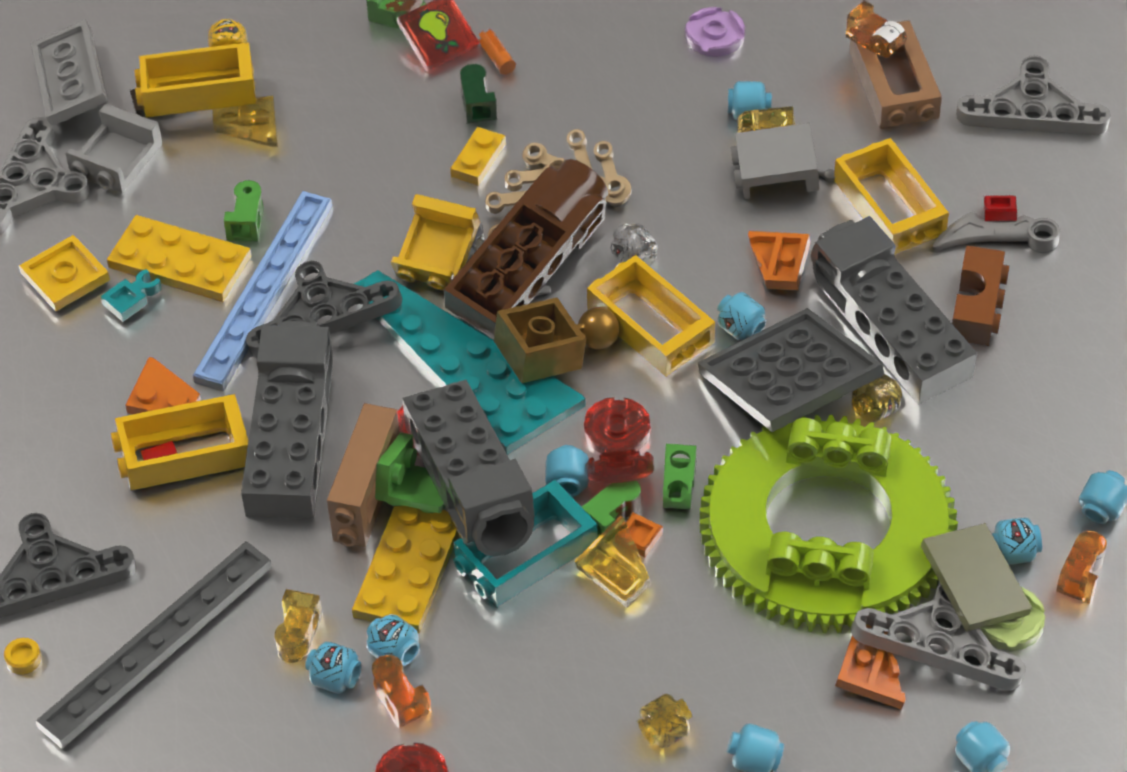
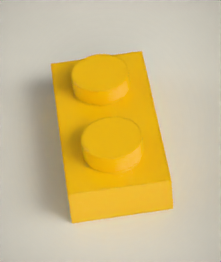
(478, 156)

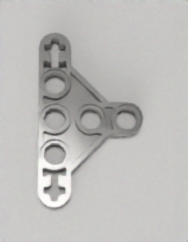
(1049, 104)
(43, 164)
(923, 630)

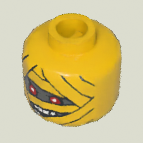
(226, 33)

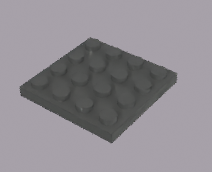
(790, 369)

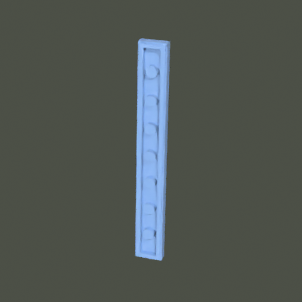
(262, 290)

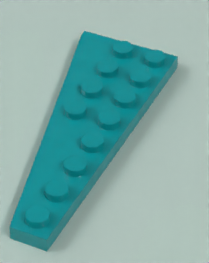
(458, 352)

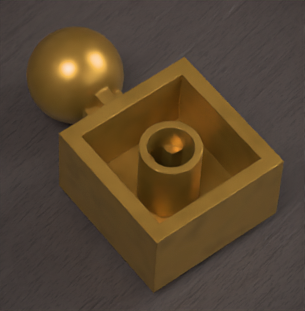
(546, 341)

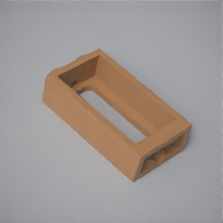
(898, 109)
(352, 495)

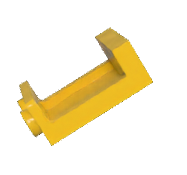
(436, 242)

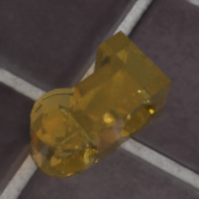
(765, 119)
(301, 621)

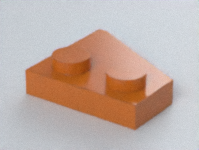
(780, 257)
(159, 389)
(871, 673)

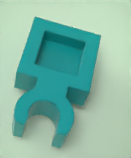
(128, 297)

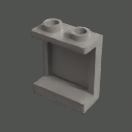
(116, 149)
(775, 157)

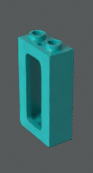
(549, 504)

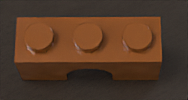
(981, 275)

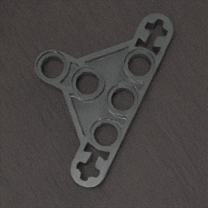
(336, 302)
(64, 565)

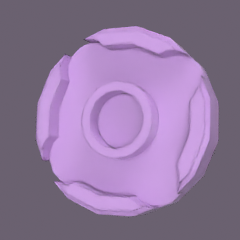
(715, 31)

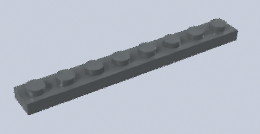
(153, 645)

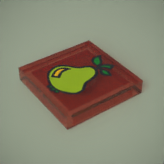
(437, 32)

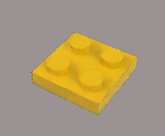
(64, 272)

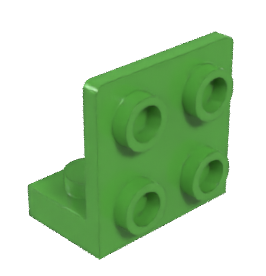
(402, 481)

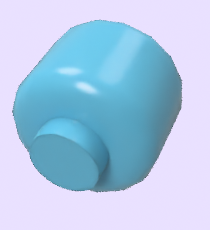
(747, 97)
(568, 469)
(1104, 497)
(982, 747)
(755, 749)

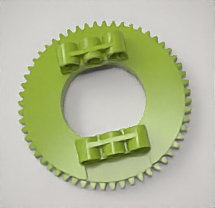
(817, 577)

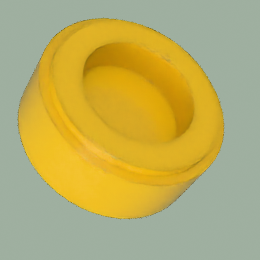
(22, 655)

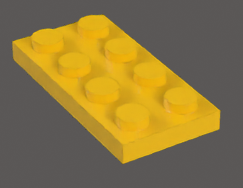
(179, 257)
(407, 566)

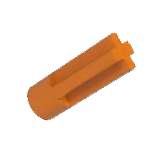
(497, 52)

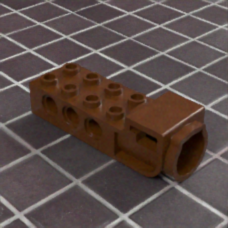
(529, 244)

